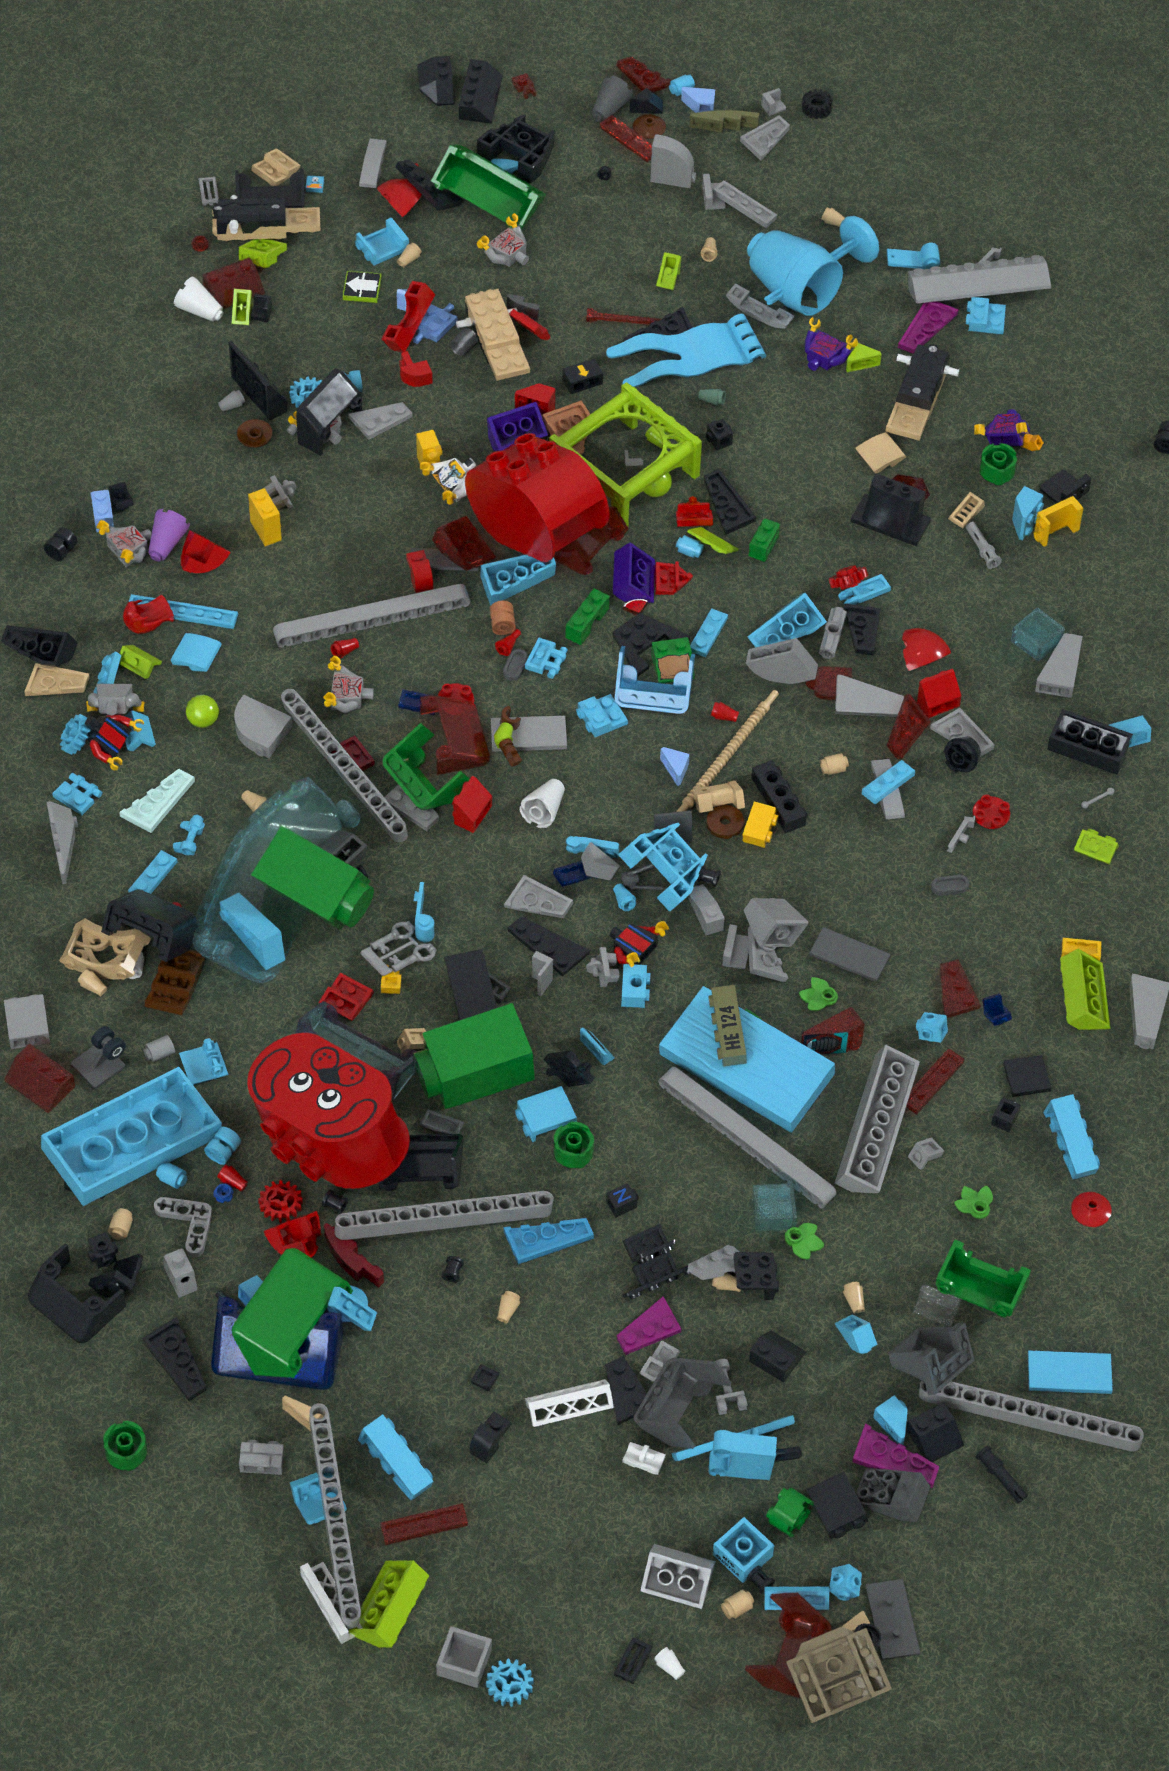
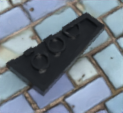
(422, 182)
(727, 502)
(537, 938)
(174, 1355)

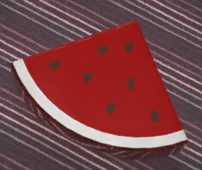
(635, 606)

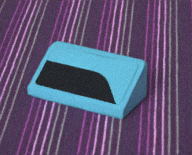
(595, 1046)

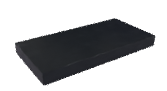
(470, 983)

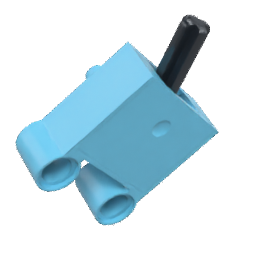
(747, 1454)

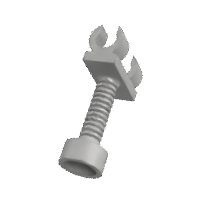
(729, 1396)

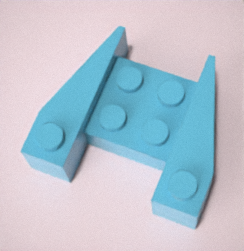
(671, 857)

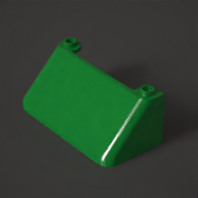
(487, 185)
(284, 1313)

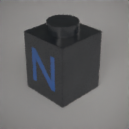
(622, 1200)

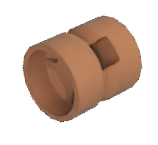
(502, 618)

